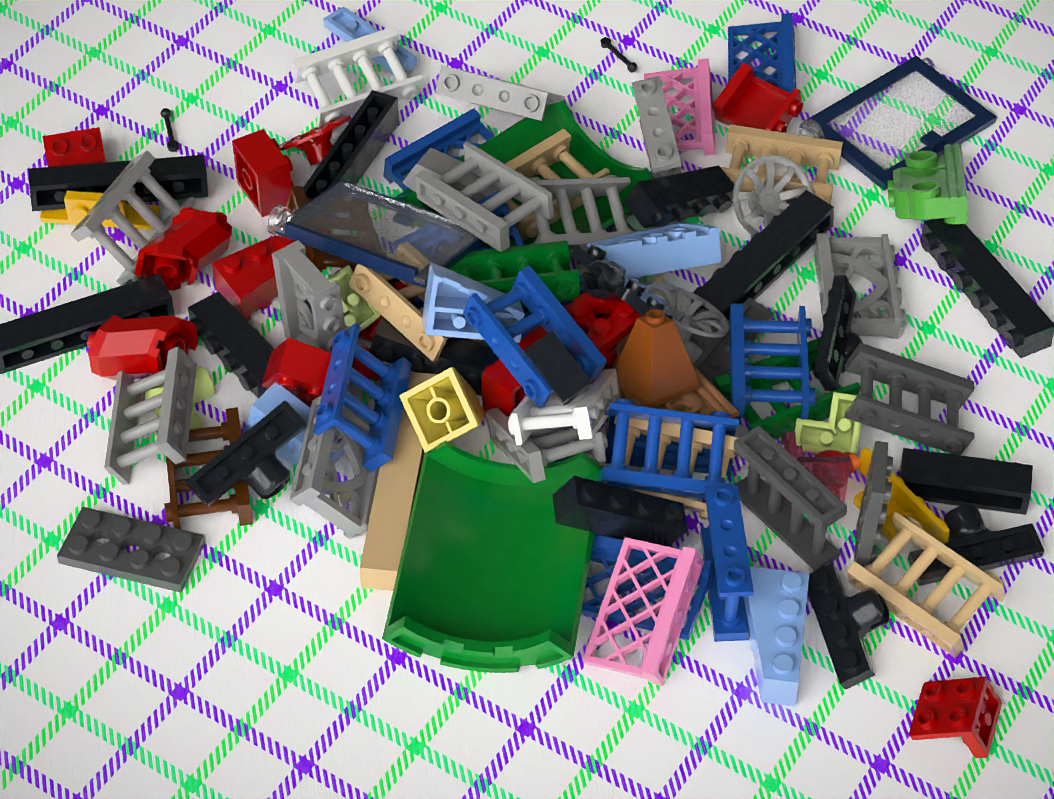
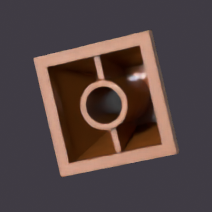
(655, 362)

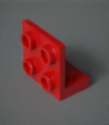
(74, 148)
(958, 709)

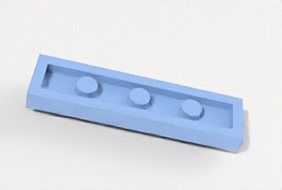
(350, 27)

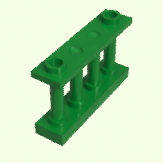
(500, 269)
(785, 418)

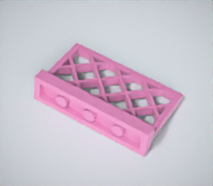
(701, 101)
(670, 617)

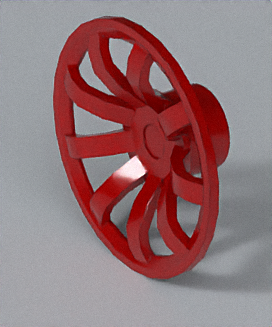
(321, 144)

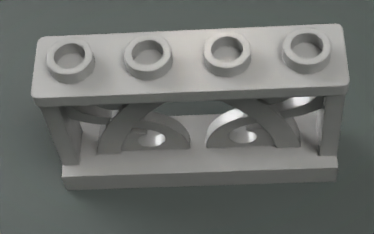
(831, 255)
(307, 299)
(312, 483)

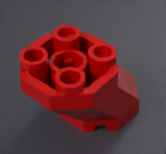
(185, 247)
(138, 345)

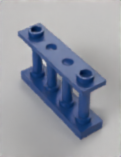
(545, 312)
(742, 371)
(388, 407)
(649, 477)
(727, 549)

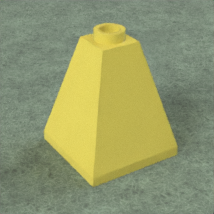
(442, 408)

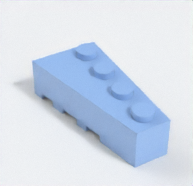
(663, 248)
(776, 631)

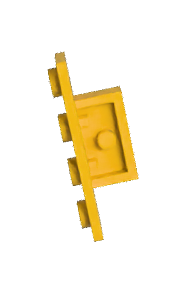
(80, 203)
(905, 503)

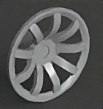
(767, 198)
(685, 320)

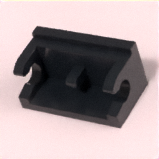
(558, 368)

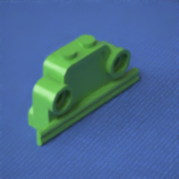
(931, 187)

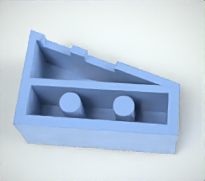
(447, 298)
(270, 400)

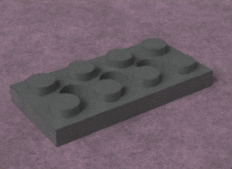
(872, 507)
(139, 565)

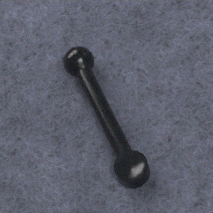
(606, 43)
(172, 144)

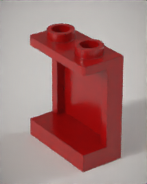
(756, 103)

